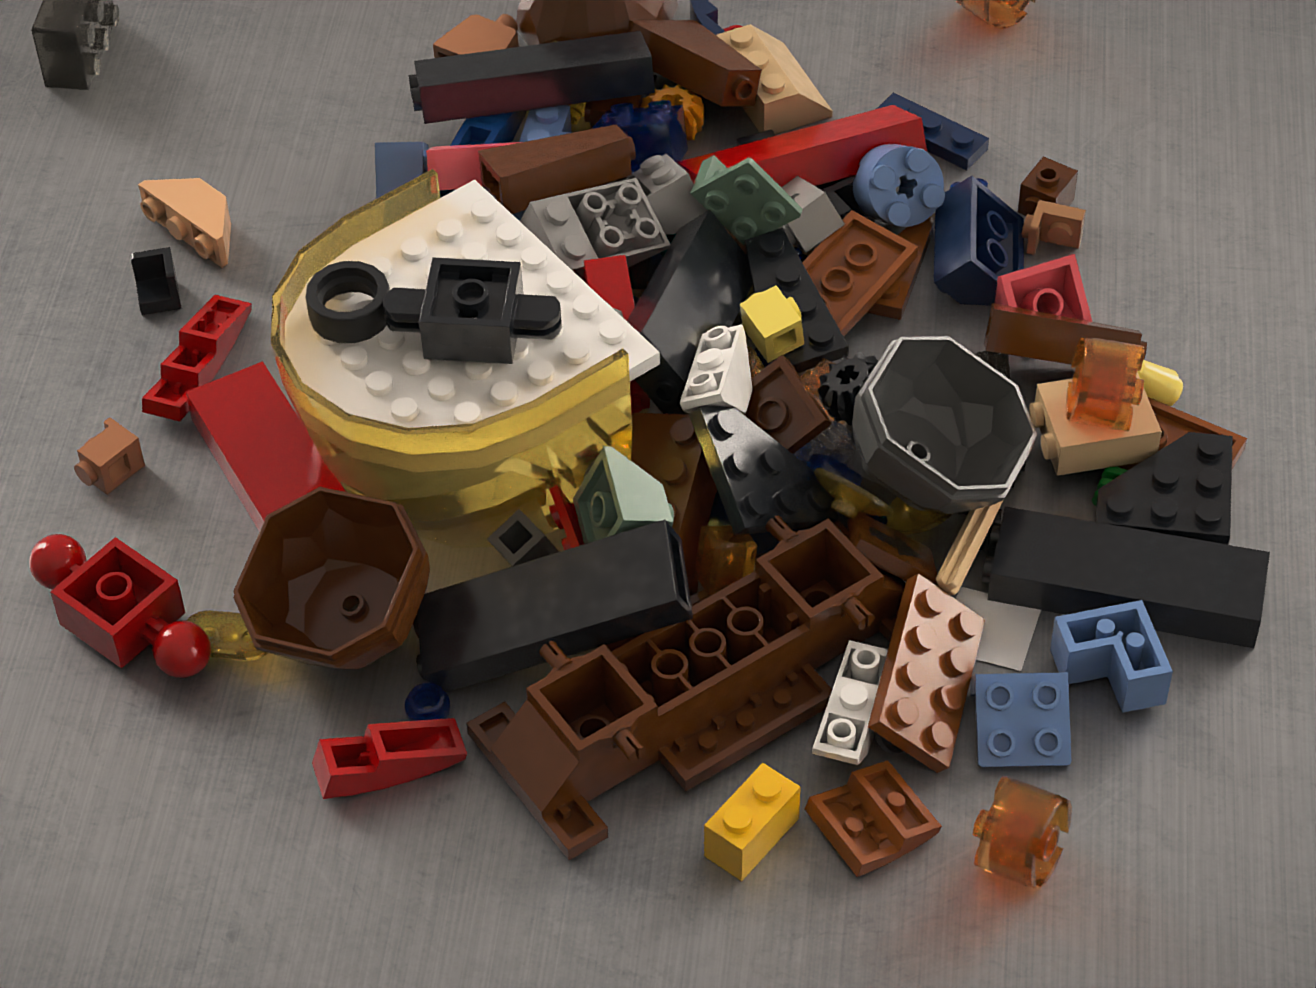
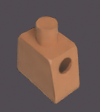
(478, 35)

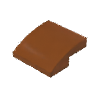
(872, 818)

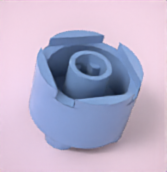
(919, 190)

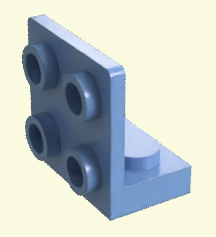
(1022, 719)

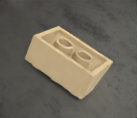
(784, 92)

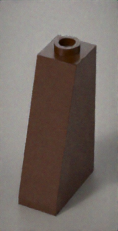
(699, 61)
(555, 165)
(1046, 335)

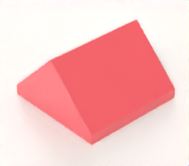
(1046, 288)

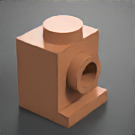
(109, 457)

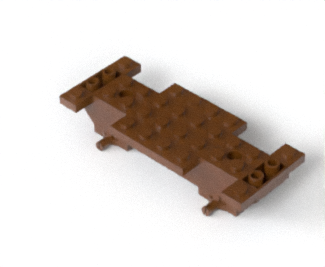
(693, 689)

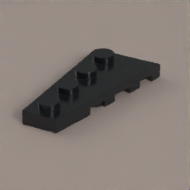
(775, 262)

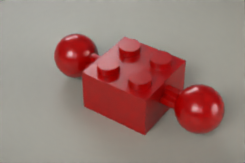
(120, 604)

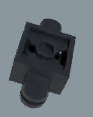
(472, 311)

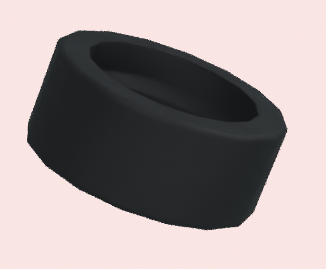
(341, 279)

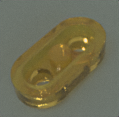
(228, 634)

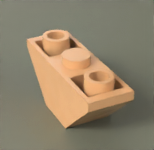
(191, 213)

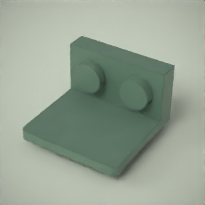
(743, 198)

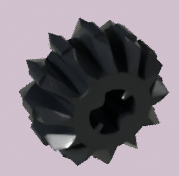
(842, 385)

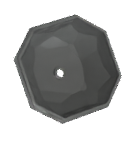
(941, 426)

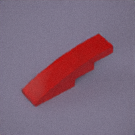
(198, 358)

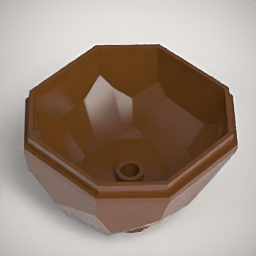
(578, 19)
(319, 563)

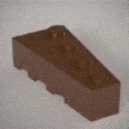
(673, 456)

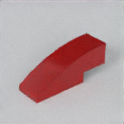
(386, 756)

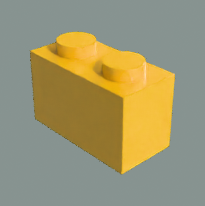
(752, 821)

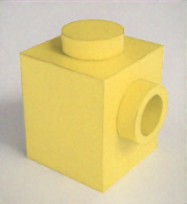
(772, 323)

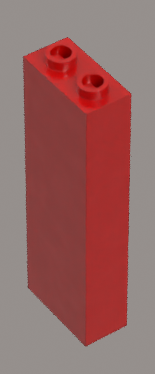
(823, 150)
(258, 441)

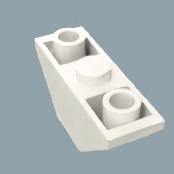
(719, 371)
(844, 726)

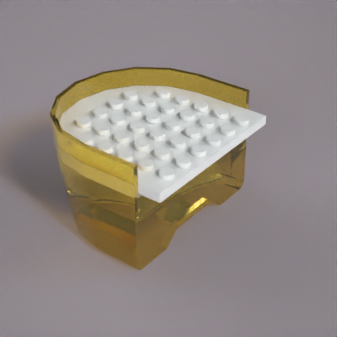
(456, 436)

